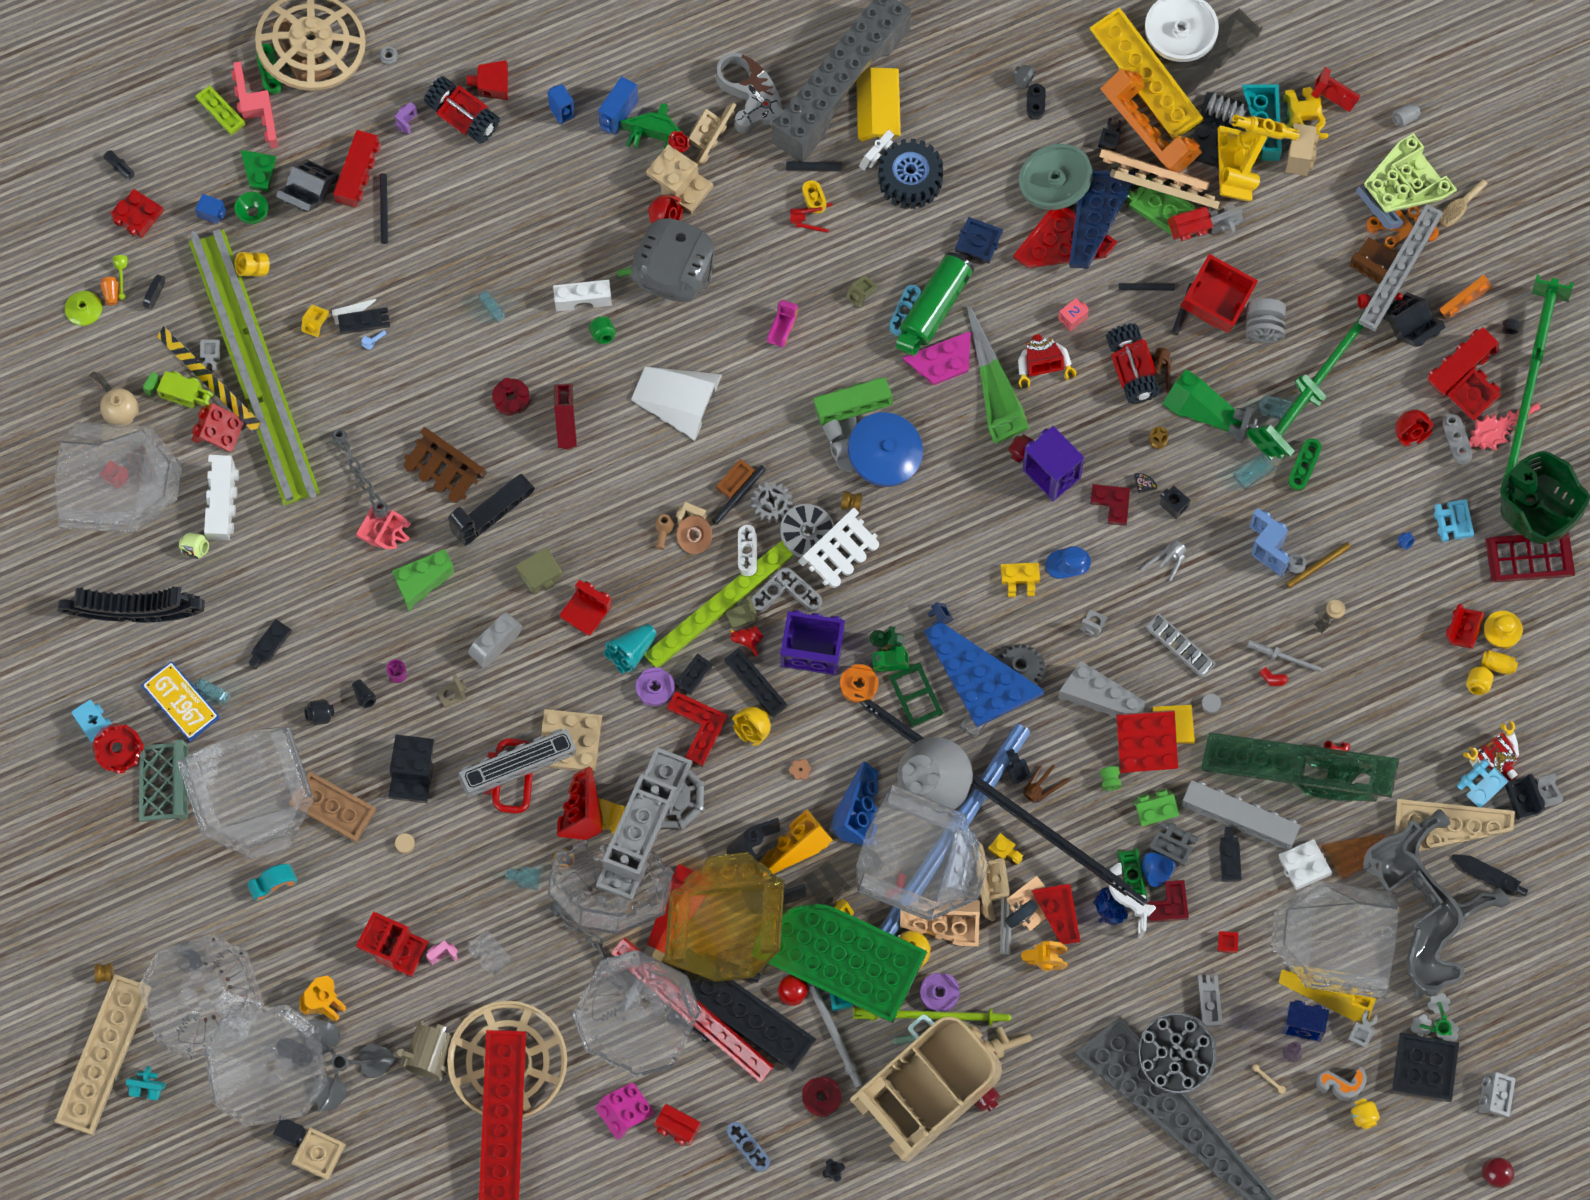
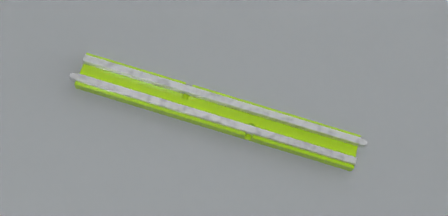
(254, 367)

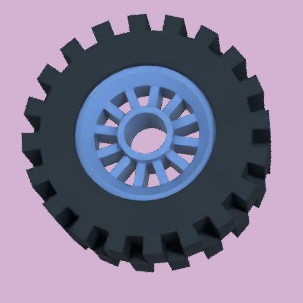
(894, 168)

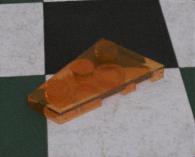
(1349, 854)

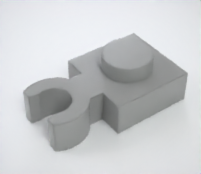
(209, 352)
(1362, 1031)

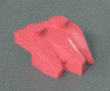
(383, 531)

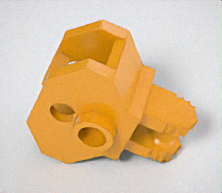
(1046, 956)
(319, 997)

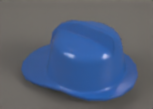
(1068, 562)

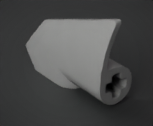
(838, 436)

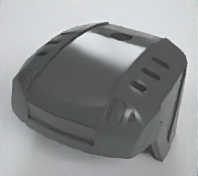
(668, 257)

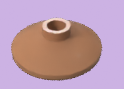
(687, 538)

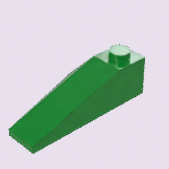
(1198, 401)

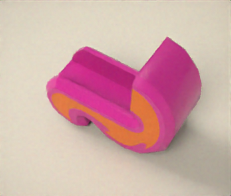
(783, 323)

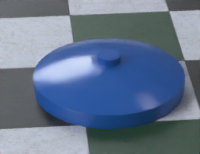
(885, 449)

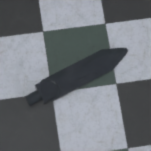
(1489, 874)

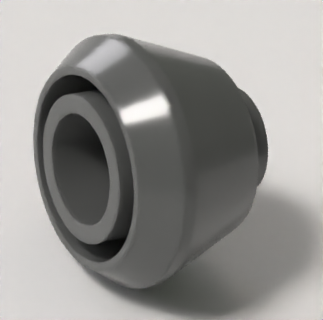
(1024, 75)

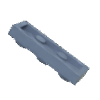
(1389, 220)

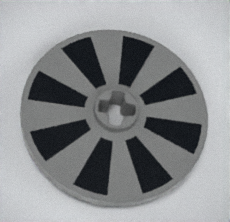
(797, 521)

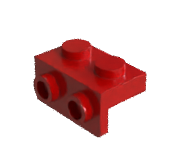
(1464, 627)

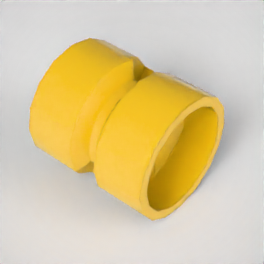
(252, 264)

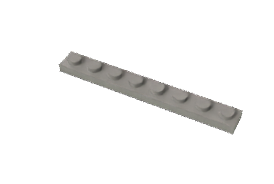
(1400, 268)

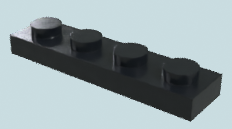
(755, 683)

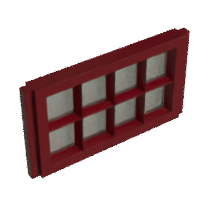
(1521, 559)

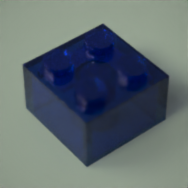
(1305, 1021)

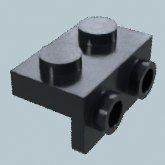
(1525, 797)

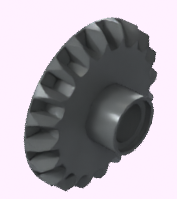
(1027, 655)

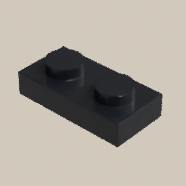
(693, 674)

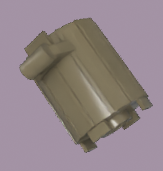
(427, 1052)

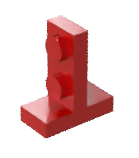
(1334, 91)

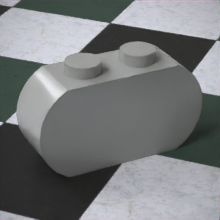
(495, 640)

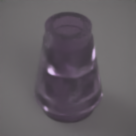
(1289, 1054)

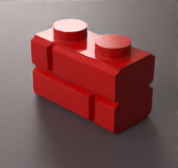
(1190, 223)
(677, 1125)

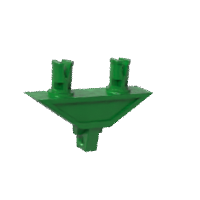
(653, 125)

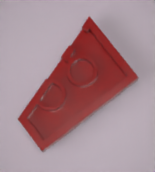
(1059, 911)

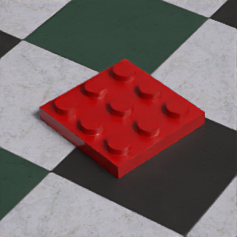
(1147, 741)

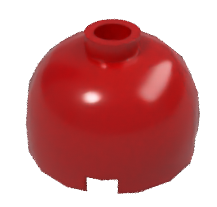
(665, 207)
(1413, 426)

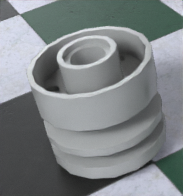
(1265, 320)

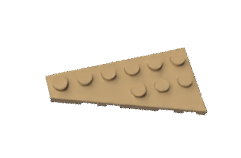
(1465, 825)

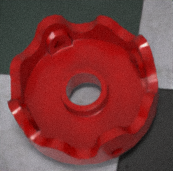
(128, 754)

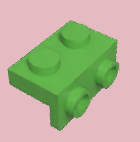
(1156, 807)

